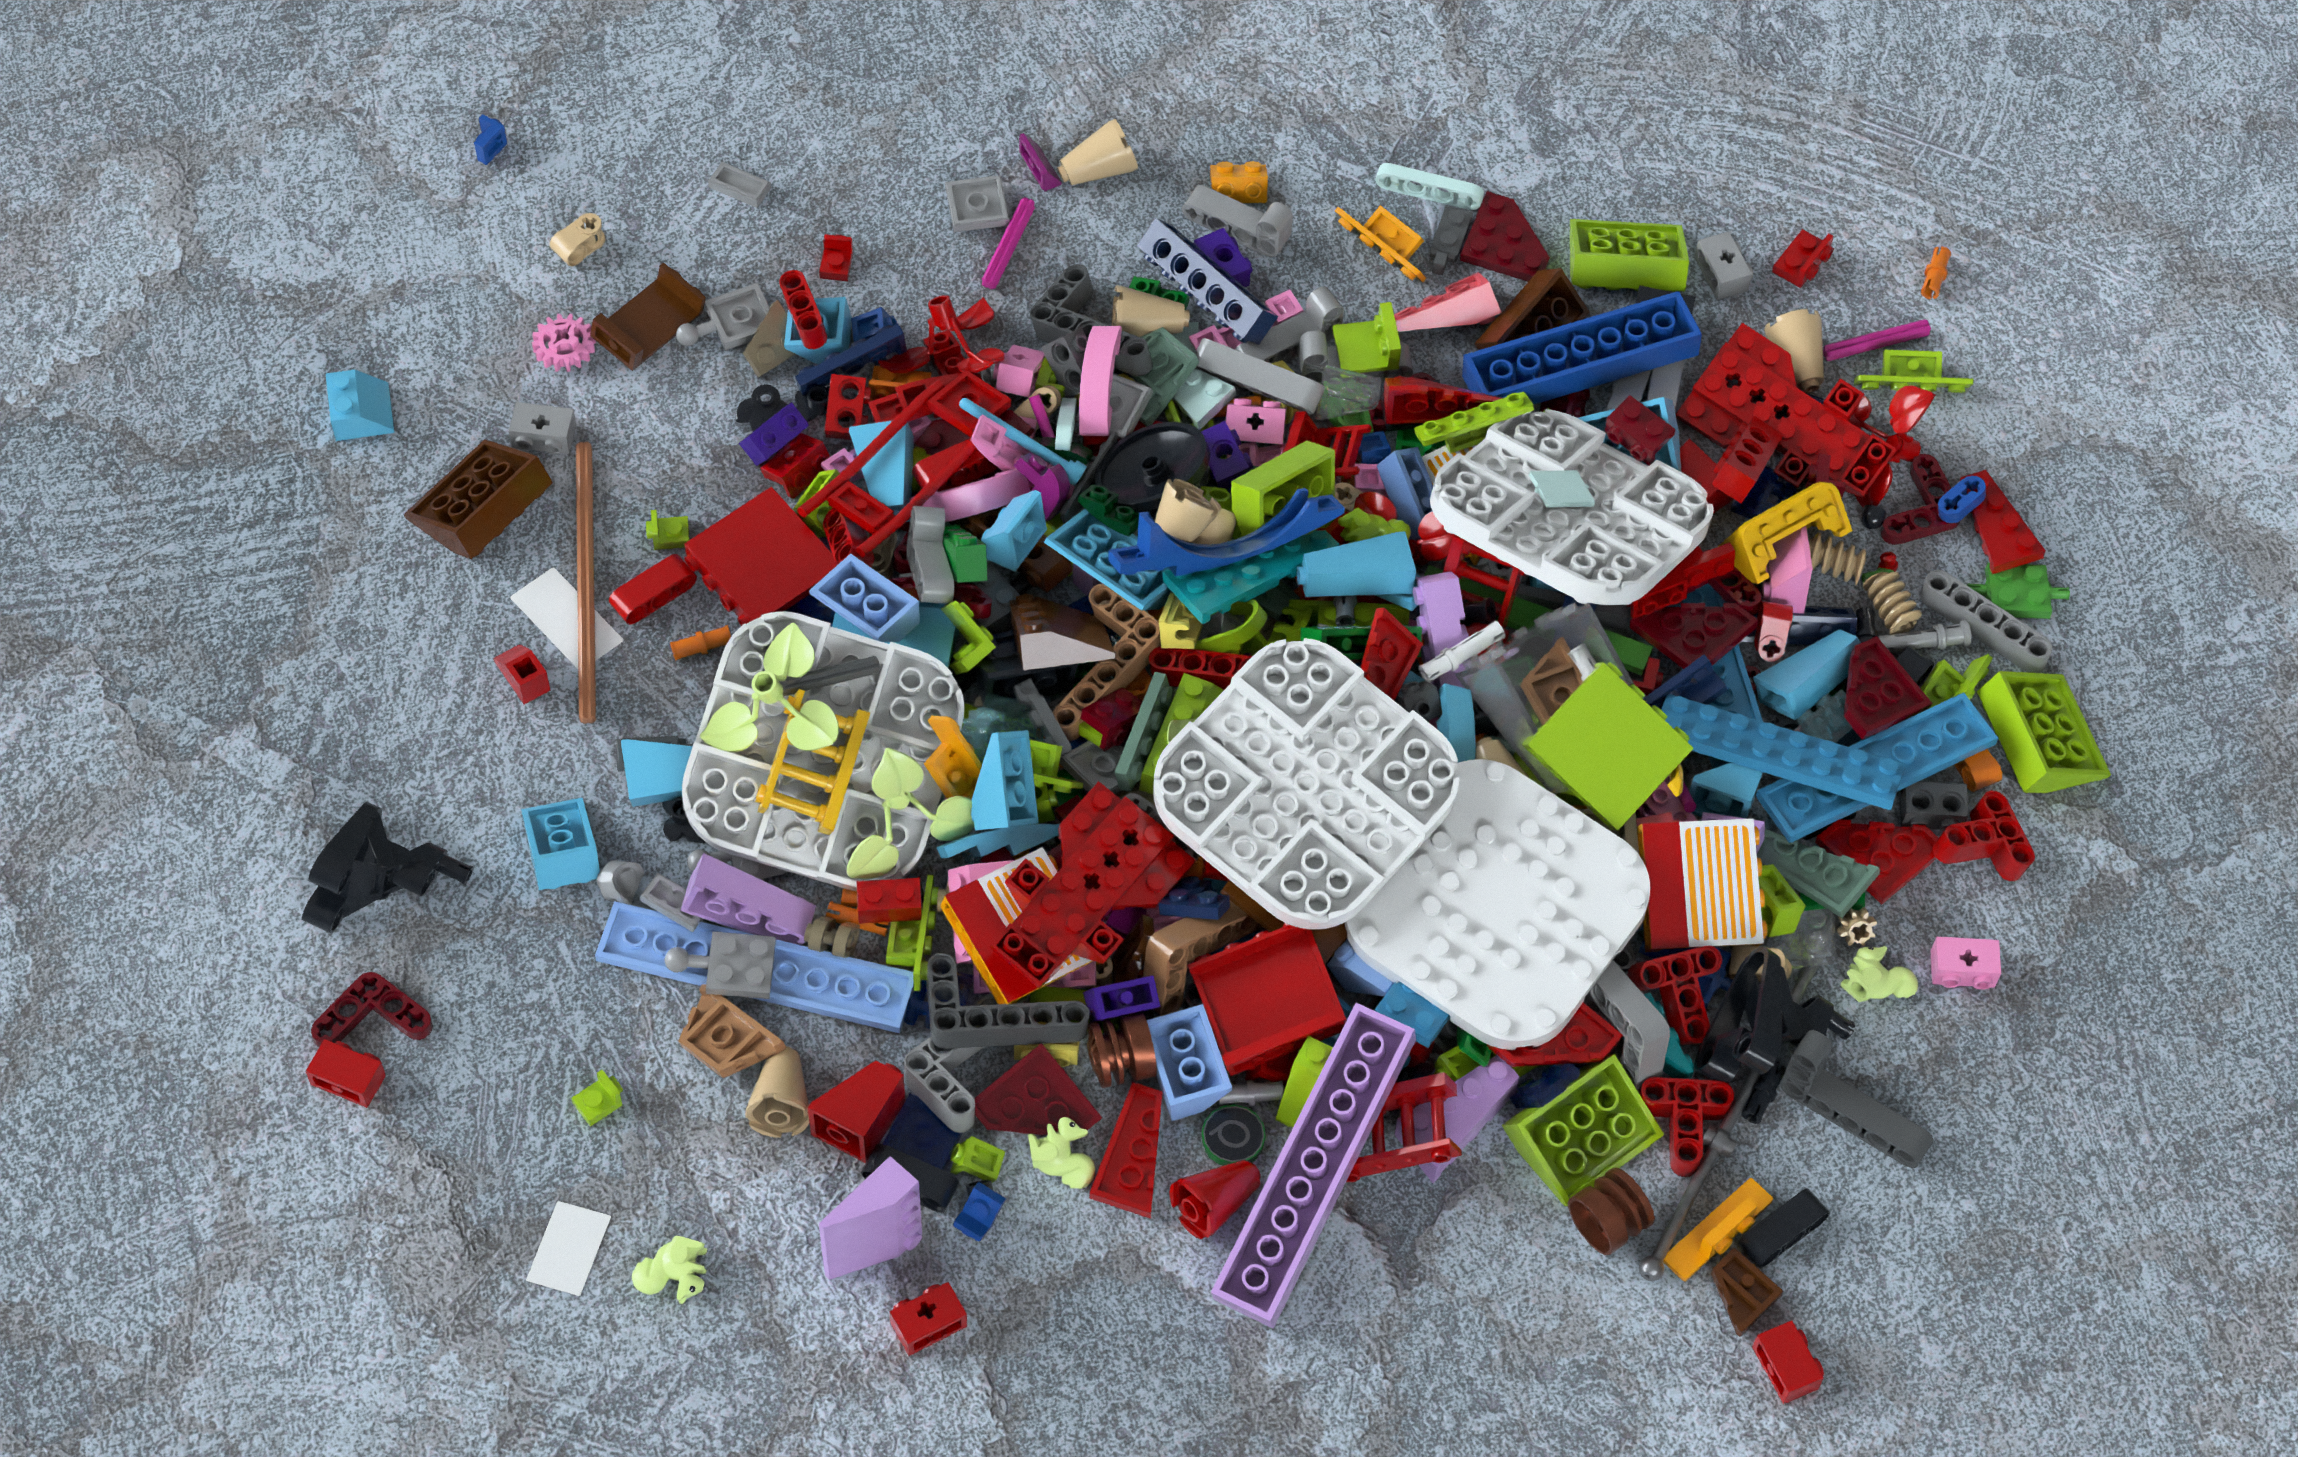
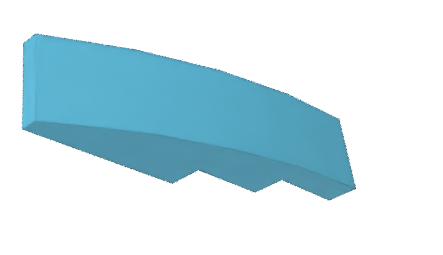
(1458, 720)
(1014, 838)

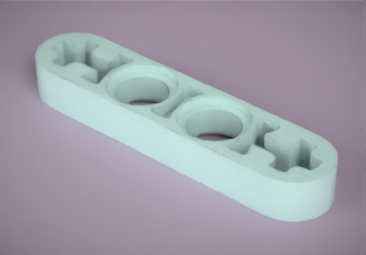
(1460, 194)
(1065, 424)

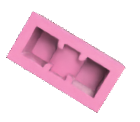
(1018, 371)
(1268, 432)
(1965, 962)

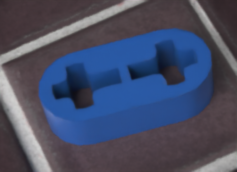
(1959, 497)

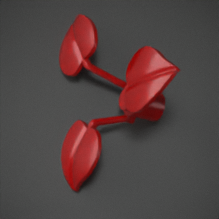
(945, 318)
(1906, 409)
(1431, 547)

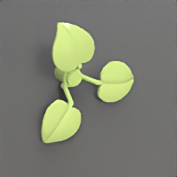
(810, 729)
(894, 781)

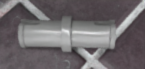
(1253, 1093)

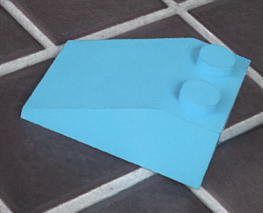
(1005, 784)
(561, 844)

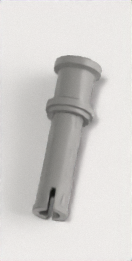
(1937, 637)

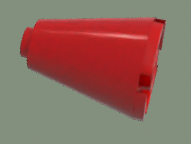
(1213, 1196)

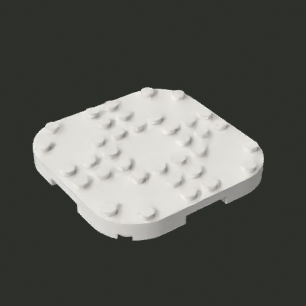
(1597, 554)
(901, 697)
(1306, 784)
(1506, 909)

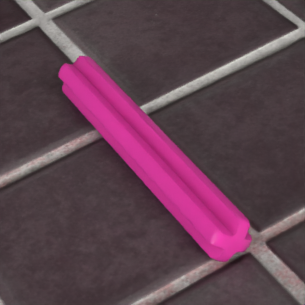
(1008, 243)
(1876, 340)

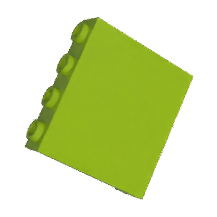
(1609, 746)

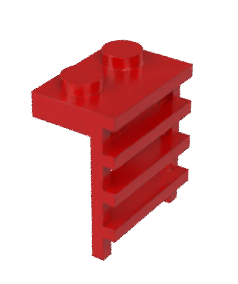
(1304, 430)

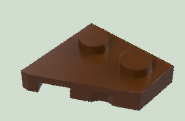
(1744, 1290)

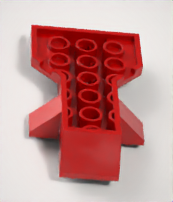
(1810, 426)
(1064, 915)

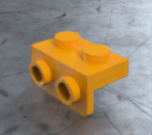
(1241, 182)

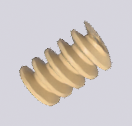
(1836, 558)
(1892, 602)

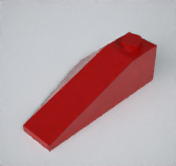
(1424, 400)

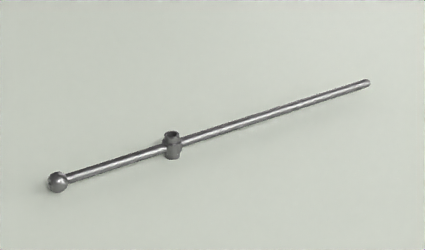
(1718, 1143)

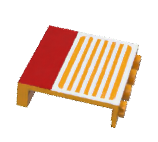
(1702, 884)
(983, 912)

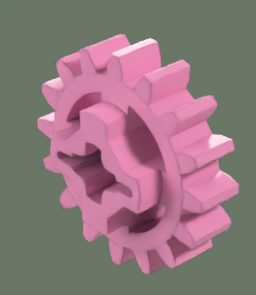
(563, 342)

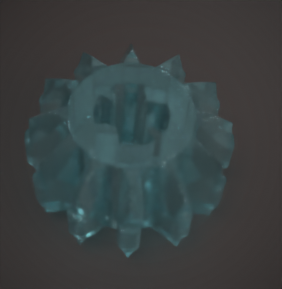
(980, 726)

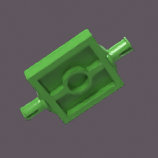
(2021, 591)

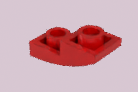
(946, 353)

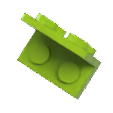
(1369, 344)
(977, 636)

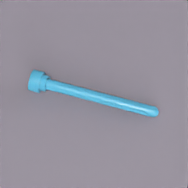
(1073, 469)

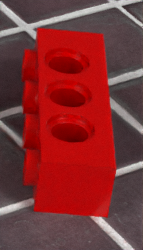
(1745, 458)

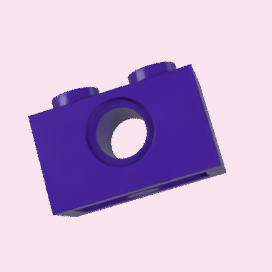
(1226, 253)
(774, 434)
(1222, 442)
(1121, 999)

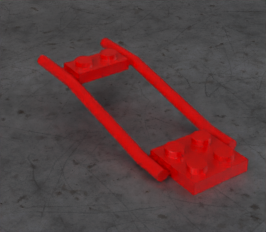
(870, 512)

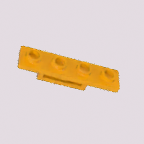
(1390, 236)
(954, 761)
(1718, 1229)

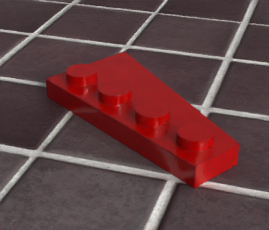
(2002, 530)
(1389, 653)
(1130, 1158)

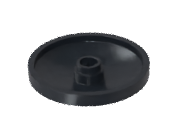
(1149, 457)

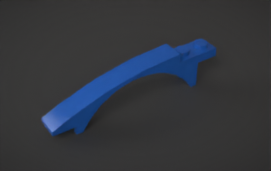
(1159, 549)

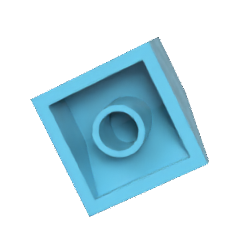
(837, 323)
(358, 405)
(1015, 531)
(1725, 790)

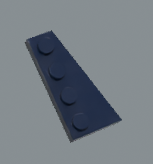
(851, 361)

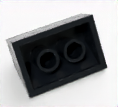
(1001, 675)

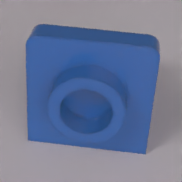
(491, 139)
(869, 323)
(1374, 448)
(979, 1212)

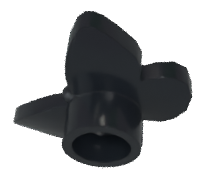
(814, 403)
(678, 823)

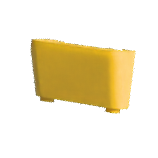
(1814, 506)

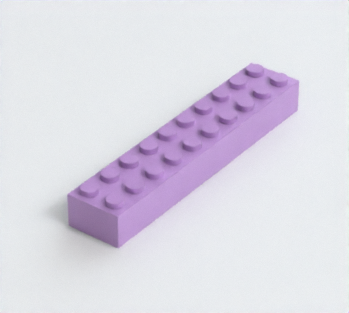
(1314, 1165)

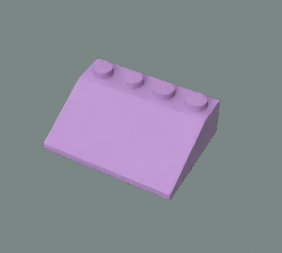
(872, 1222)

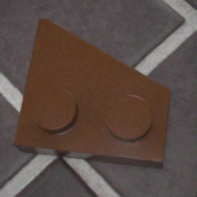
(1131, 953)

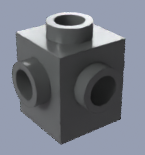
(1421, 698)

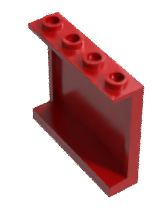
(759, 557)
(1267, 996)

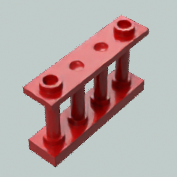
(1456, 565)
(1406, 1096)

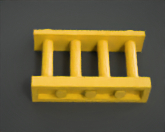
(835, 784)

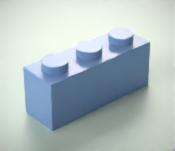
(1407, 486)

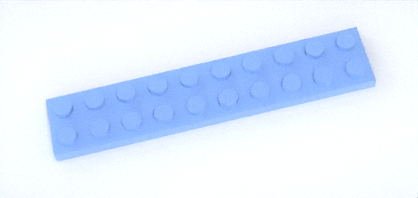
(800, 976)

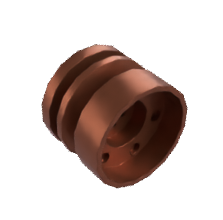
(1122, 1049)
(1611, 1211)

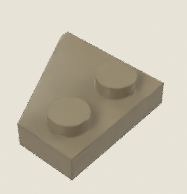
(767, 345)

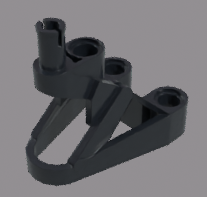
(367, 867)
(1729, 1046)

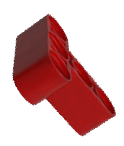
(1989, 834)
(1686, 982)
(1686, 1113)

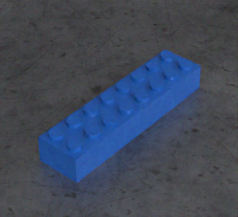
(1587, 351)

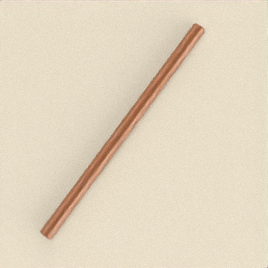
(585, 583)

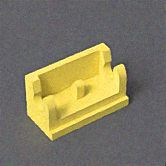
(1178, 625)

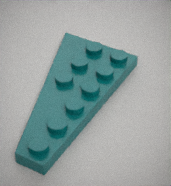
(1241, 581)

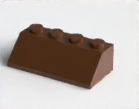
(1541, 305)

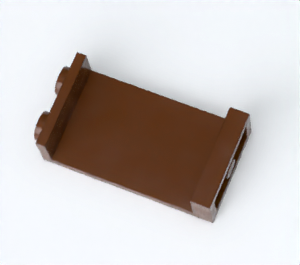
(649, 318)

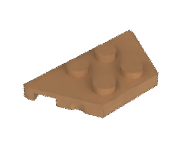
(1551, 681)
(726, 1036)

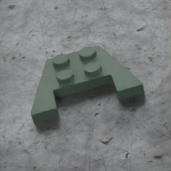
(1170, 369)

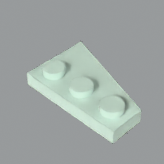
(1203, 397)

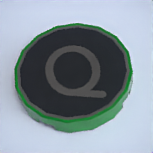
(1233, 1135)

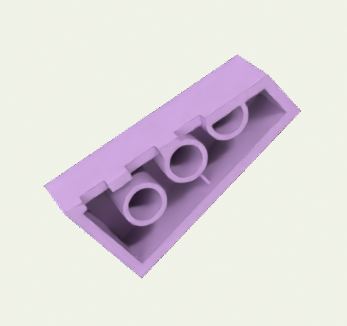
(1440, 618)
(745, 902)
(1477, 1101)

